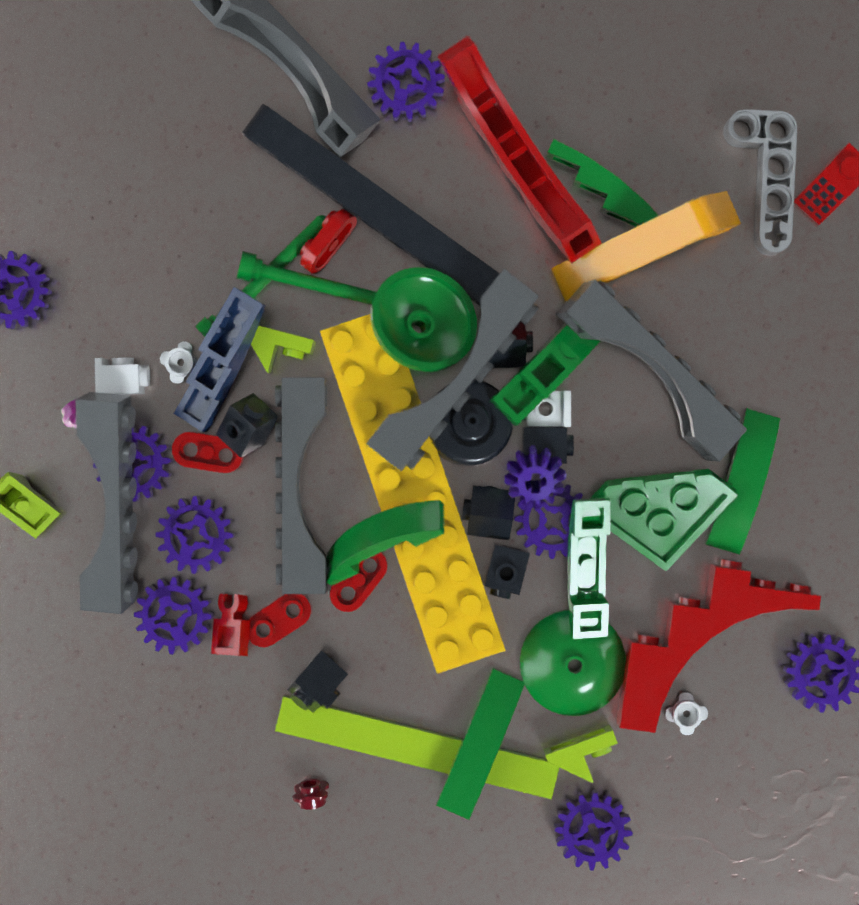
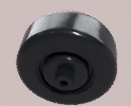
(475, 431)

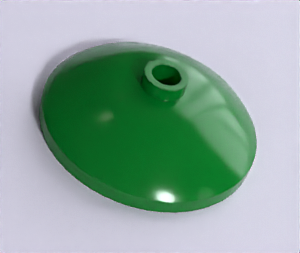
(436, 306)
(546, 672)

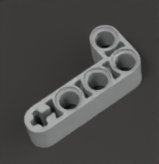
(766, 181)

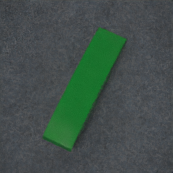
(620, 200)
(480, 744)

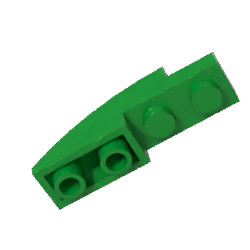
(542, 374)

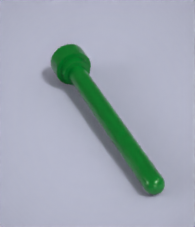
(288, 254)
(253, 268)

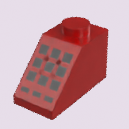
(831, 185)

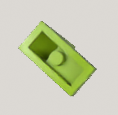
(267, 341)
(25, 505)
(570, 753)

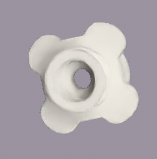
(171, 358)
(686, 724)

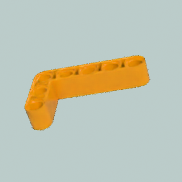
(649, 242)

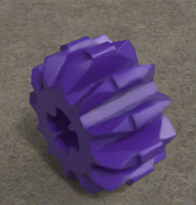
(549, 476)

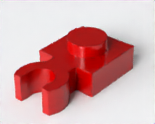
(230, 632)

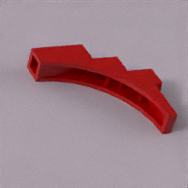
(515, 151)
(689, 626)

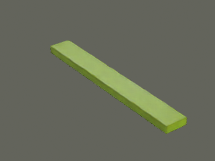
(411, 746)

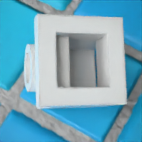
(121, 376)
(560, 412)

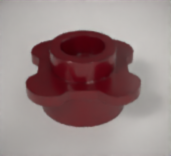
(311, 794)

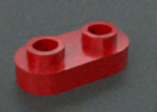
(334, 232)
(208, 453)
(362, 583)
(279, 620)

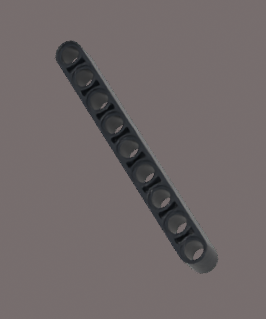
(368, 202)

